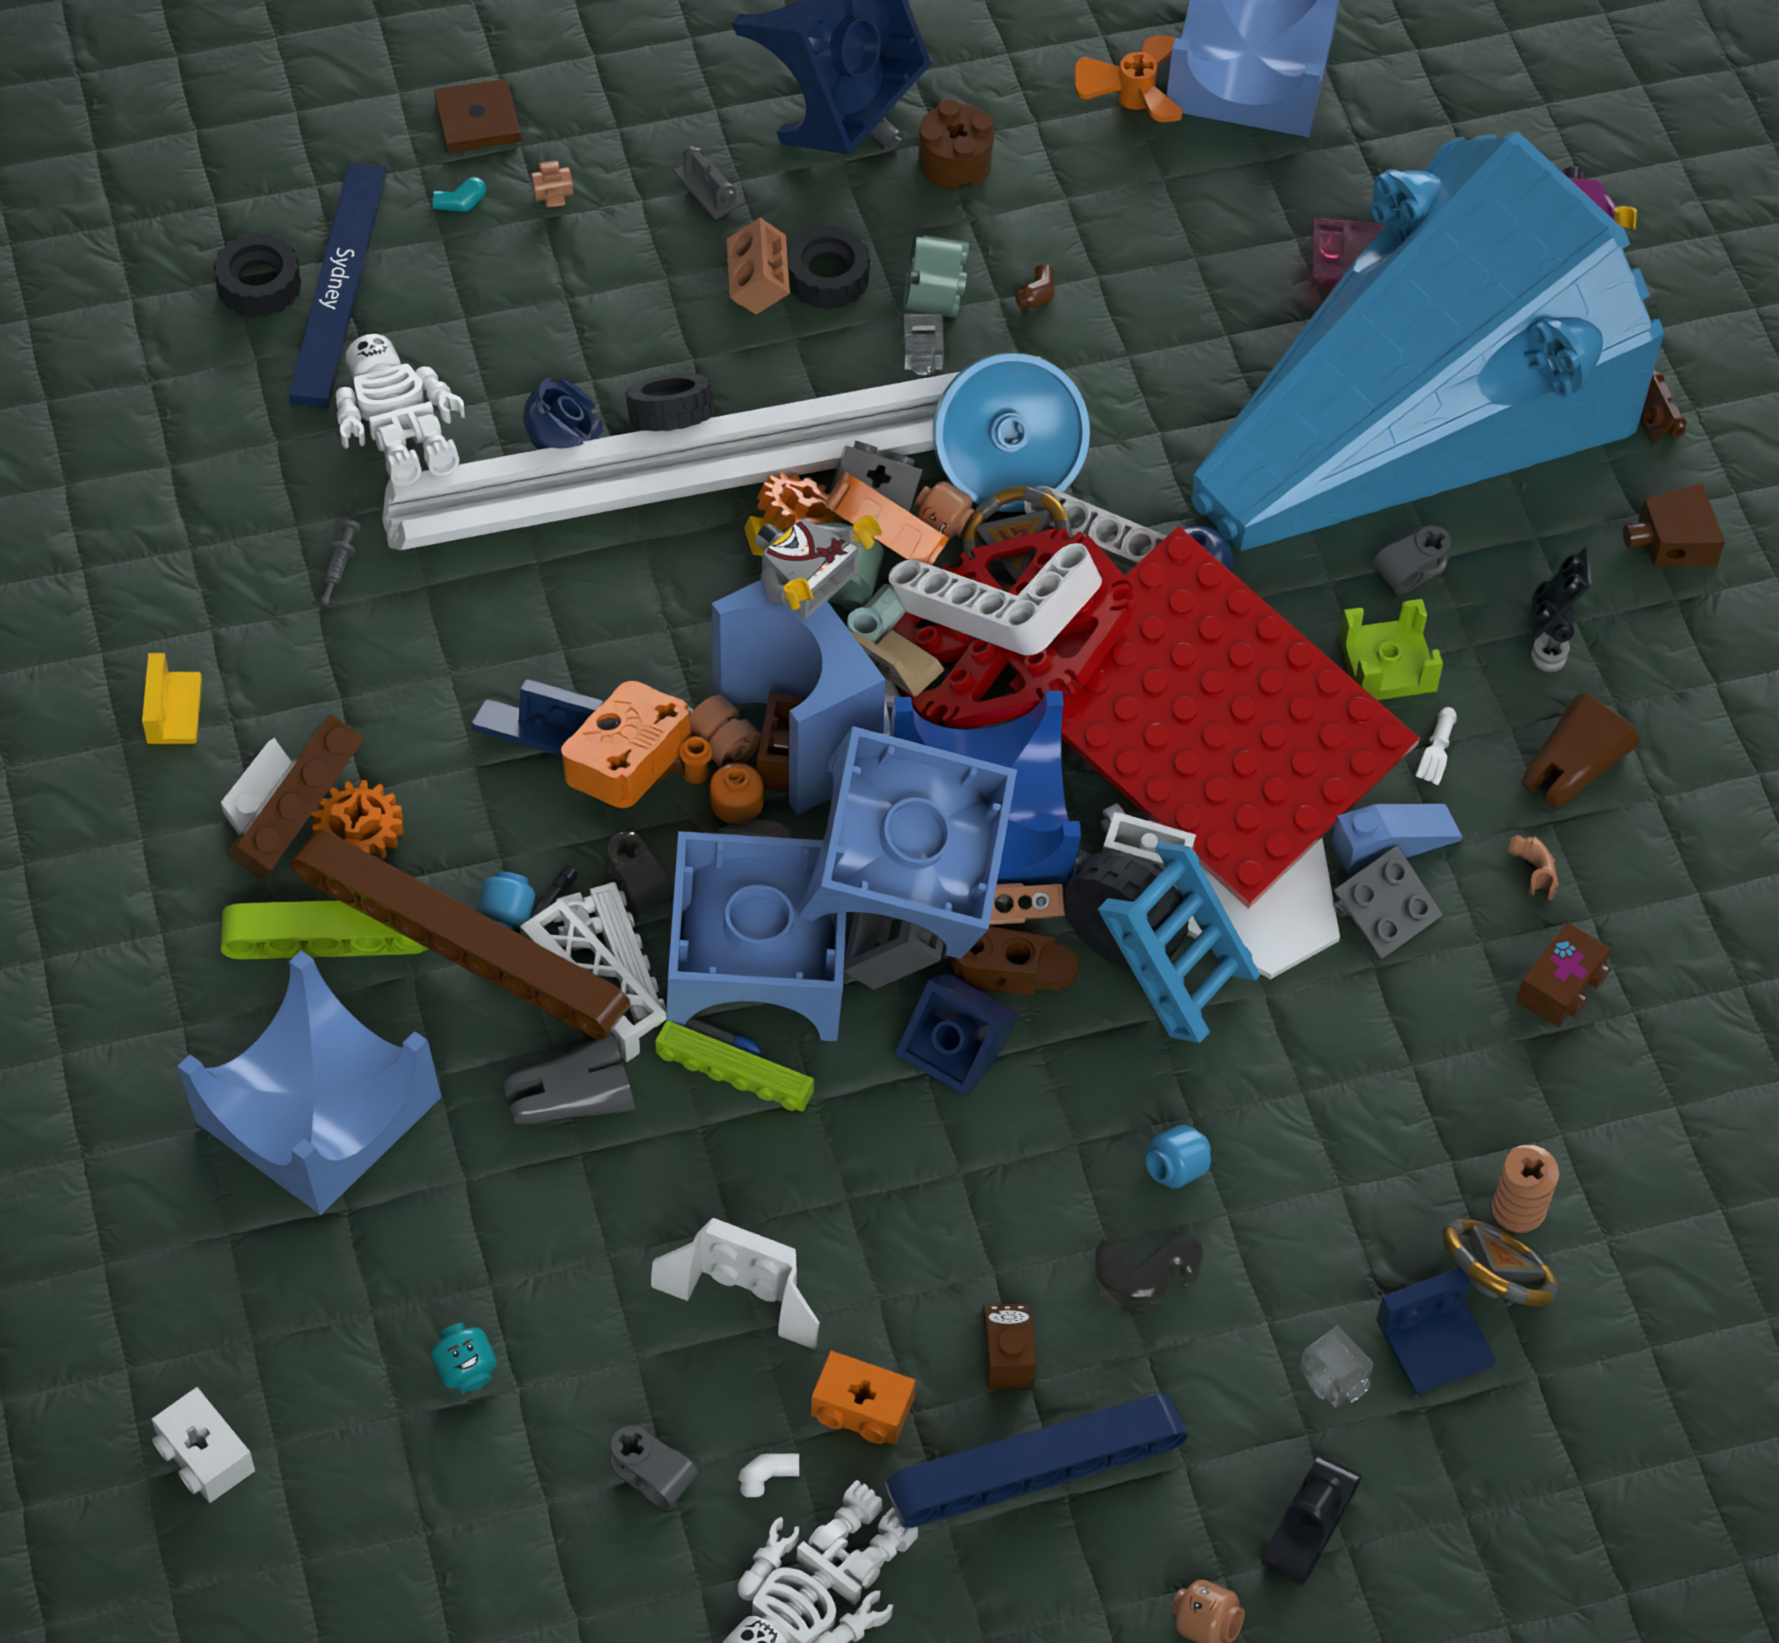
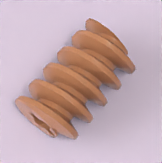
(1525, 1189)

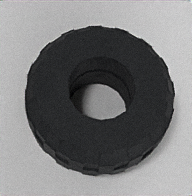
(1119, 878)

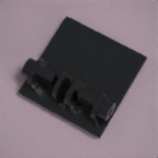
(1554, 599)

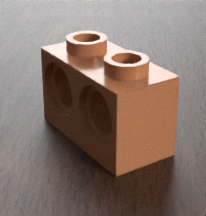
(757, 266)

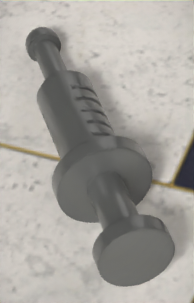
(341, 553)

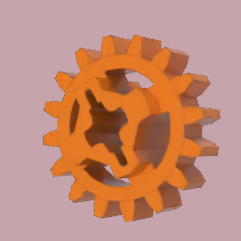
(793, 500)
(361, 817)

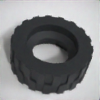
(828, 243)
(251, 251)
(670, 402)

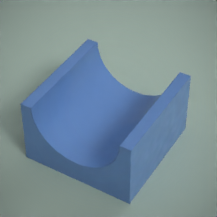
(775, 650)
(742, 934)

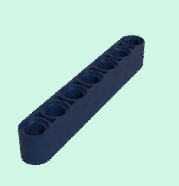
(1035, 1460)

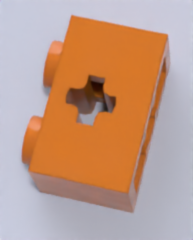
(884, 1392)

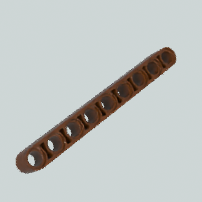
(461, 934)

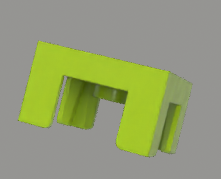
(1392, 655)

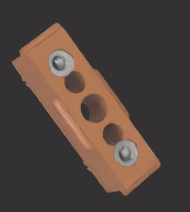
(1046, 903)

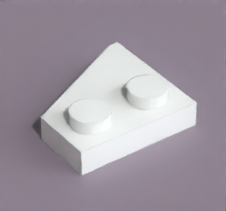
(255, 785)

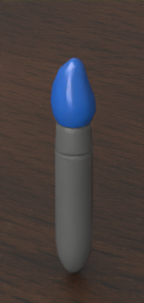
(719, 1034)

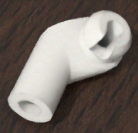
(764, 1467)

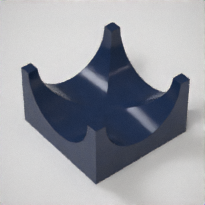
(848, 61)

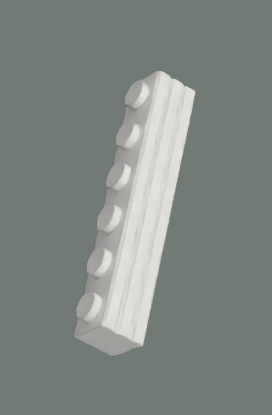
(624, 943)

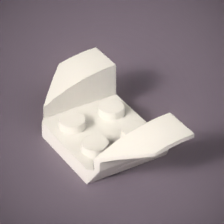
(744, 1260)

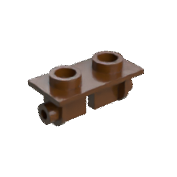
(1660, 415)

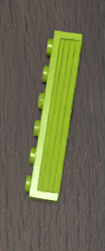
(734, 1066)

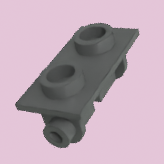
(708, 183)

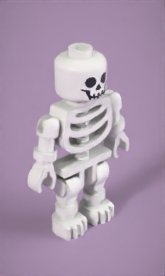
(394, 405)
(780, 1608)

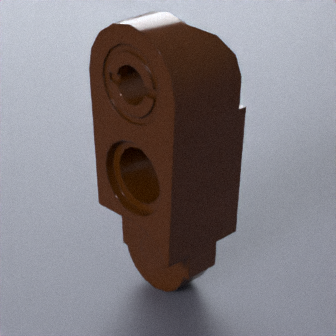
(990, 965)

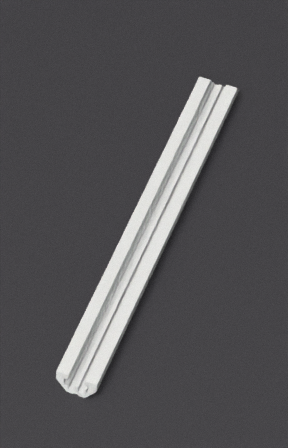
(660, 464)

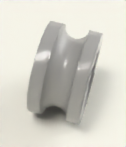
(1549, 662)

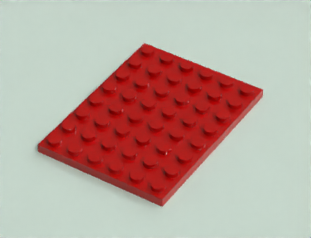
(1226, 720)

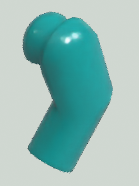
(463, 198)

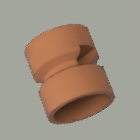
(721, 726)

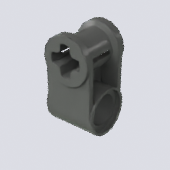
(1414, 559)
(657, 1470)

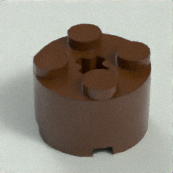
(956, 144)

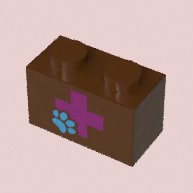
(1564, 975)

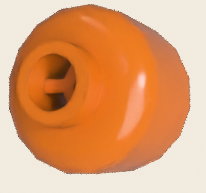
(737, 793)

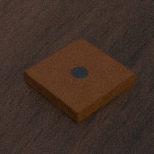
(477, 115)

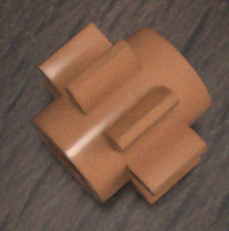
(552, 184)

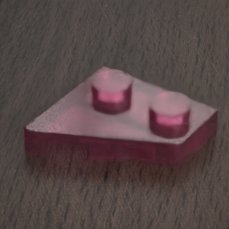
(1337, 246)

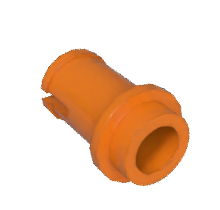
(696, 755)

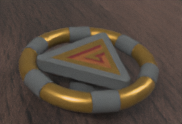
(1015, 526)
(1499, 1263)

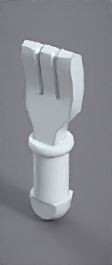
(1434, 757)

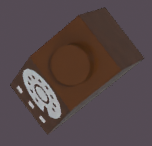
(1009, 1346)

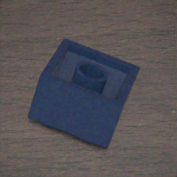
(955, 1032)

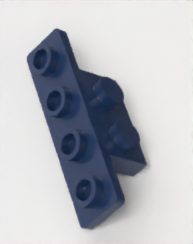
(543, 719)

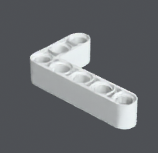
(1100, 525)
(1011, 621)

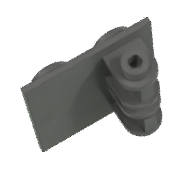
(1387, 902)

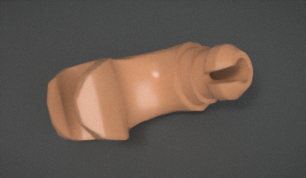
(1538, 855)

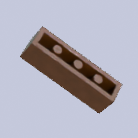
(295, 796)

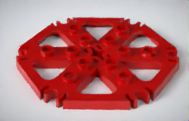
(981, 662)

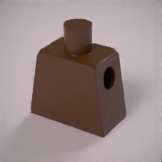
(1678, 529)

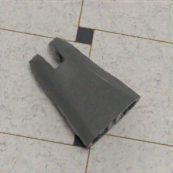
(572, 1085)

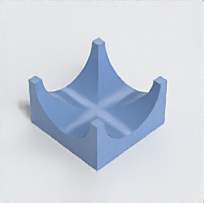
(1253, 61)
(912, 837)
(314, 1093)

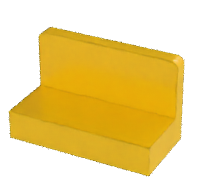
(170, 703)

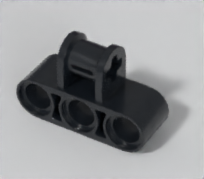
(1311, 1519)

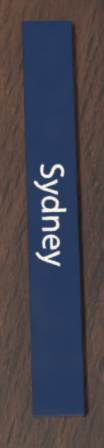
(338, 285)

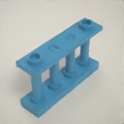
(1147, 949)

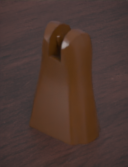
(1580, 749)

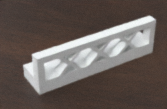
(625, 1033)

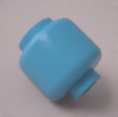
(507, 899)
(1178, 1156)

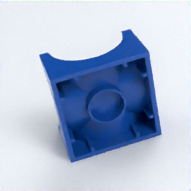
(1038, 838)

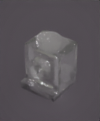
(923, 351)

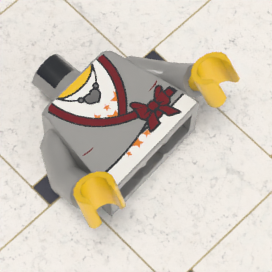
(811, 561)

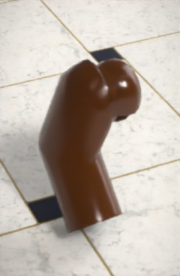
(1037, 292)

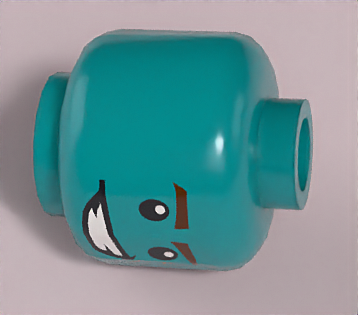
(464, 1358)

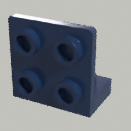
(1434, 1332)

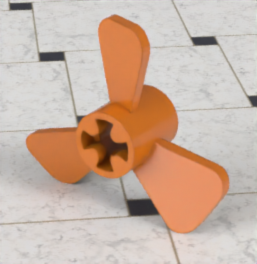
(1132, 79)

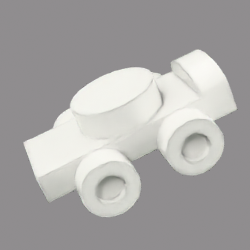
(581, 908)

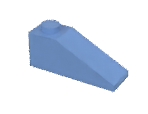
(1376, 829)

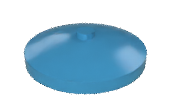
(1010, 426)

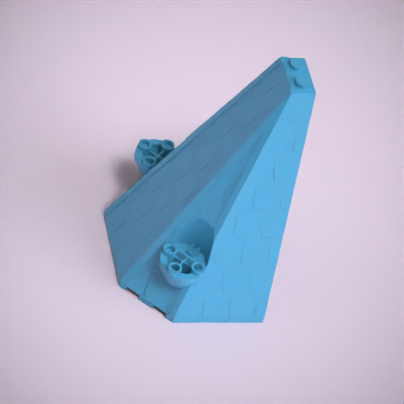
(1450, 352)

